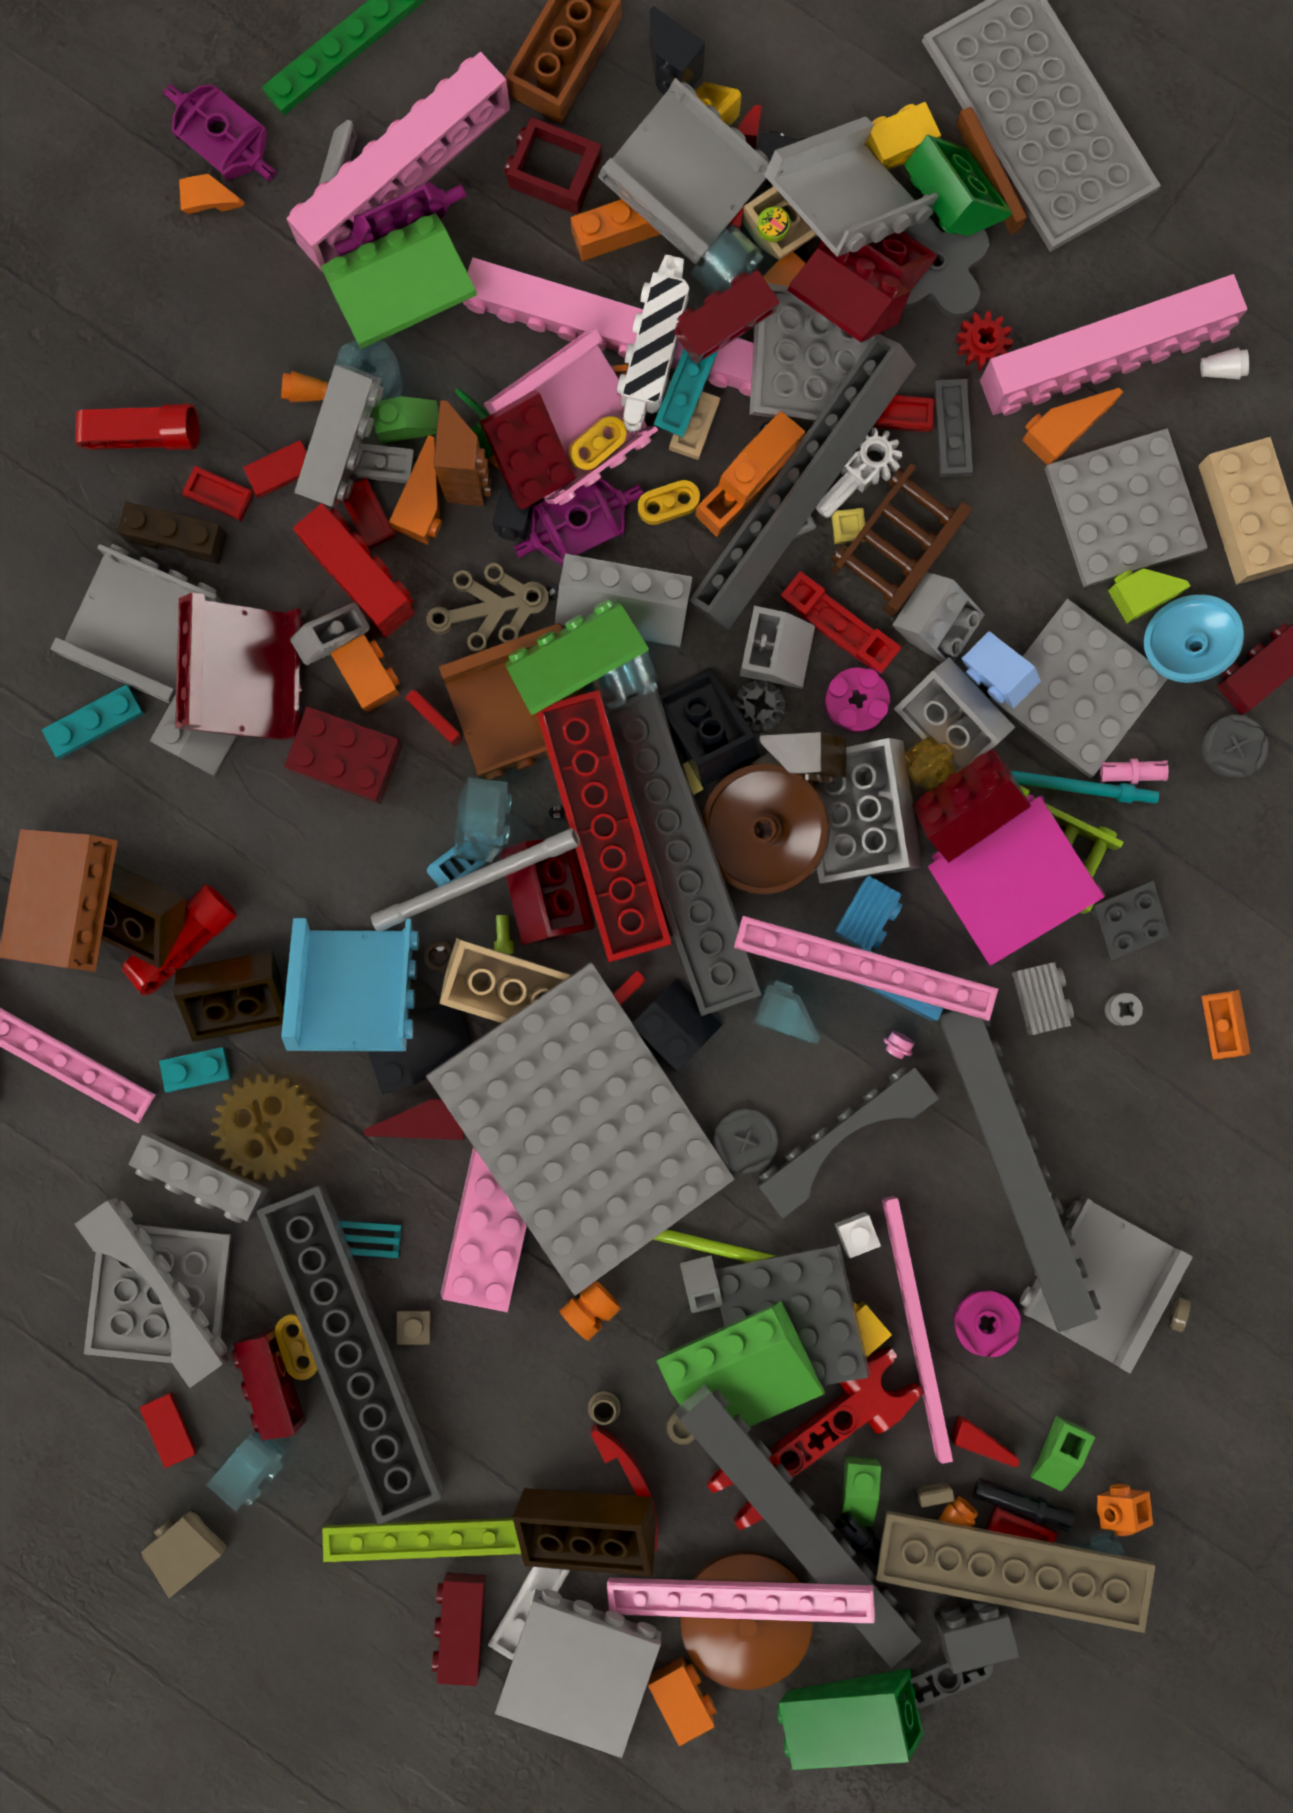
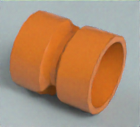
(590, 1310)

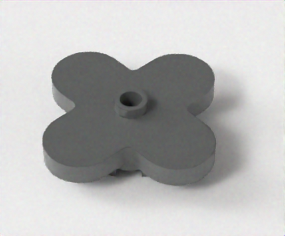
(950, 283)

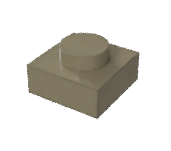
(413, 1327)

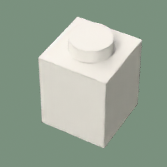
(857, 1234)

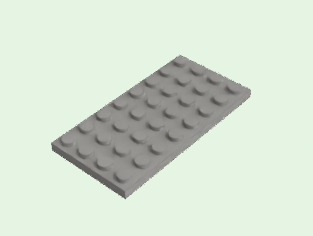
(1042, 115)

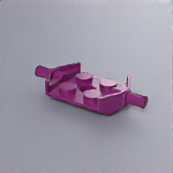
(235, 149)
(398, 214)
(556, 535)

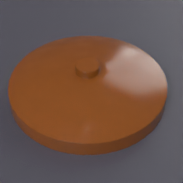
(746, 1651)

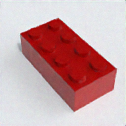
(351, 566)

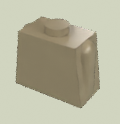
(182, 1551)

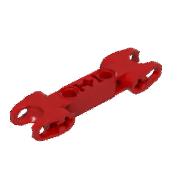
(864, 1401)

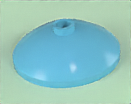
(1190, 624)

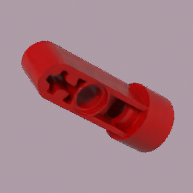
(128, 428)
(205, 917)

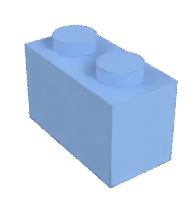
(1000, 670)

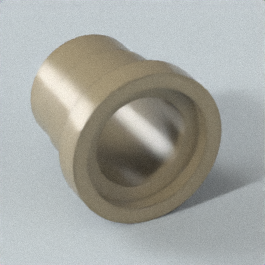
(608, 1397)

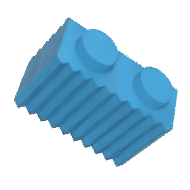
(868, 914)

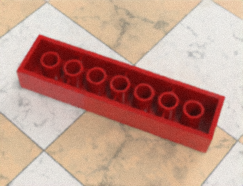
(606, 826)

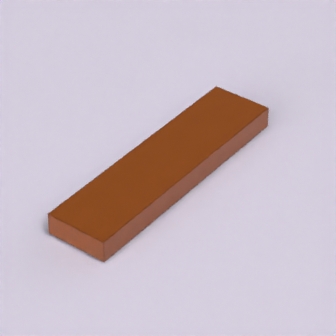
(981, 149)

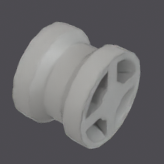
(1117, 1011)

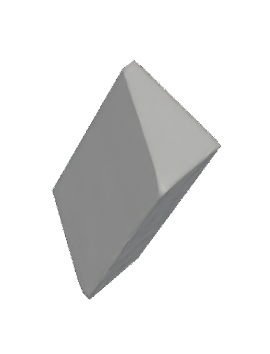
(340, 150)

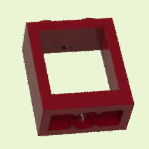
(566, 199)

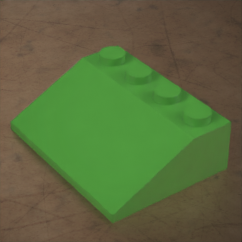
(398, 280)
(575, 655)
(751, 1362)

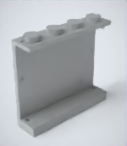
(686, 171)
(845, 188)
(131, 623)
(1130, 1278)
(579, 1672)

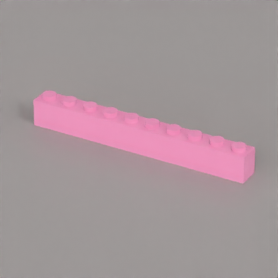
(572, 312)

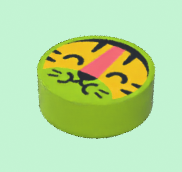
(773, 224)

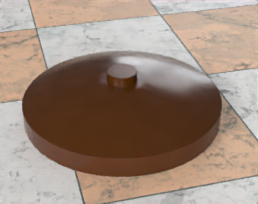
(766, 828)

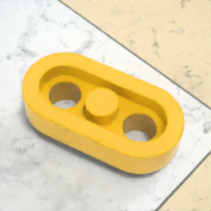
(596, 444)
(667, 500)
(293, 1347)

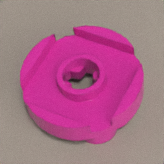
(873, 709)
(1005, 1326)

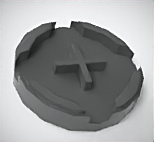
(1235, 746)
(745, 1141)

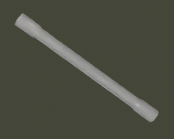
(548, 848)

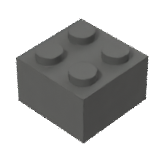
(975, 1635)

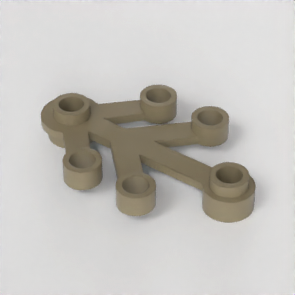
(492, 606)

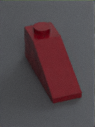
(423, 1121)

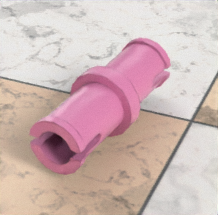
(1134, 771)

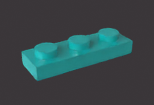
(683, 394)
(92, 721)

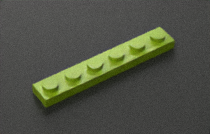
(419, 1539)

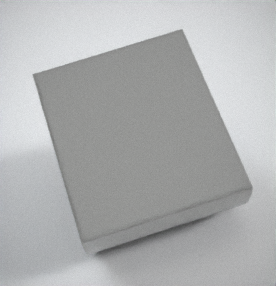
(701, 1284)

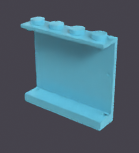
(349, 989)

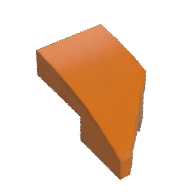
(206, 192)

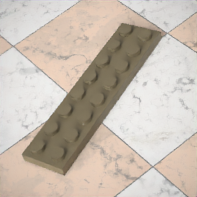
(1015, 1571)

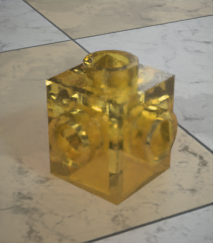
(925, 761)

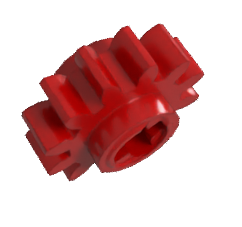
(975, 331)

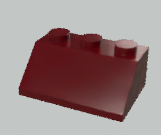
(899, 257)
(850, 293)
(548, 896)
(268, 1386)

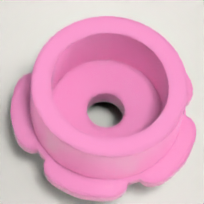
(899, 1044)

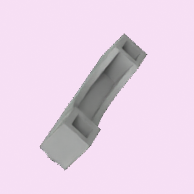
(193, 1346)

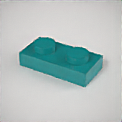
(195, 1069)

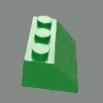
(965, 193)

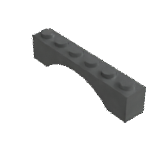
(792, 1182)

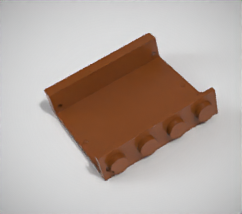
(492, 710)
(58, 899)

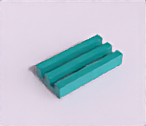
(374, 1239)

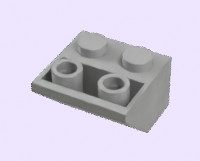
(938, 617)
(777, 647)

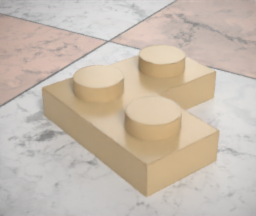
(698, 428)

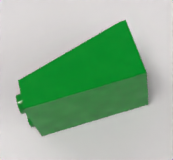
(851, 1722)

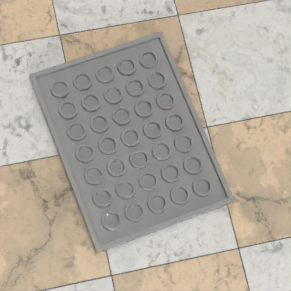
(580, 1128)

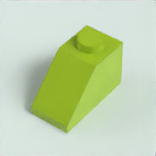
(1144, 591)

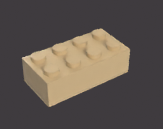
(1251, 509)

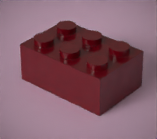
(343, 755)
(970, 805)

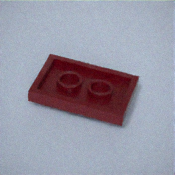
(527, 449)

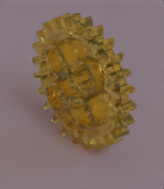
(238, 1138)

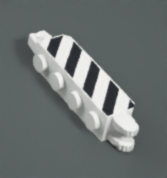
(655, 343)

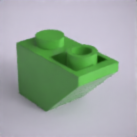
(1062, 1454)

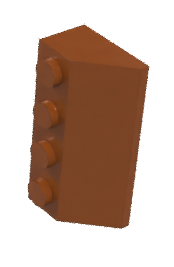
(460, 461)

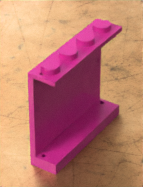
(1016, 882)

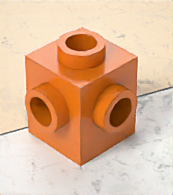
(1124, 1510)

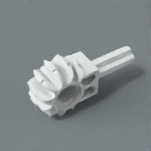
(861, 471)

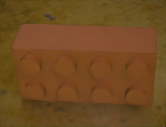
(561, 54)

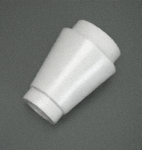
(1226, 364)

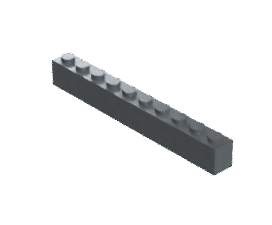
(803, 481)
(1019, 1170)
(791, 1516)

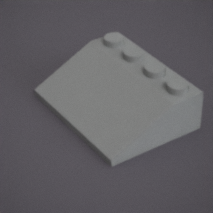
(870, 815)

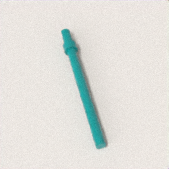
(1123, 793)

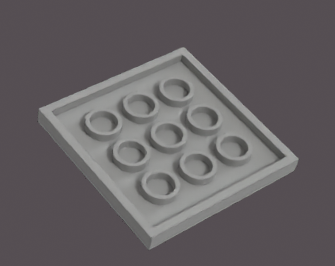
(799, 360)
(1125, 507)
(1087, 690)
(126, 1312)

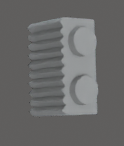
(329, 633)
(1043, 998)

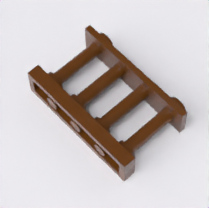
(931, 543)

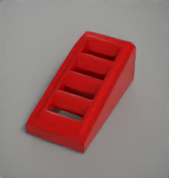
(974, 1439)

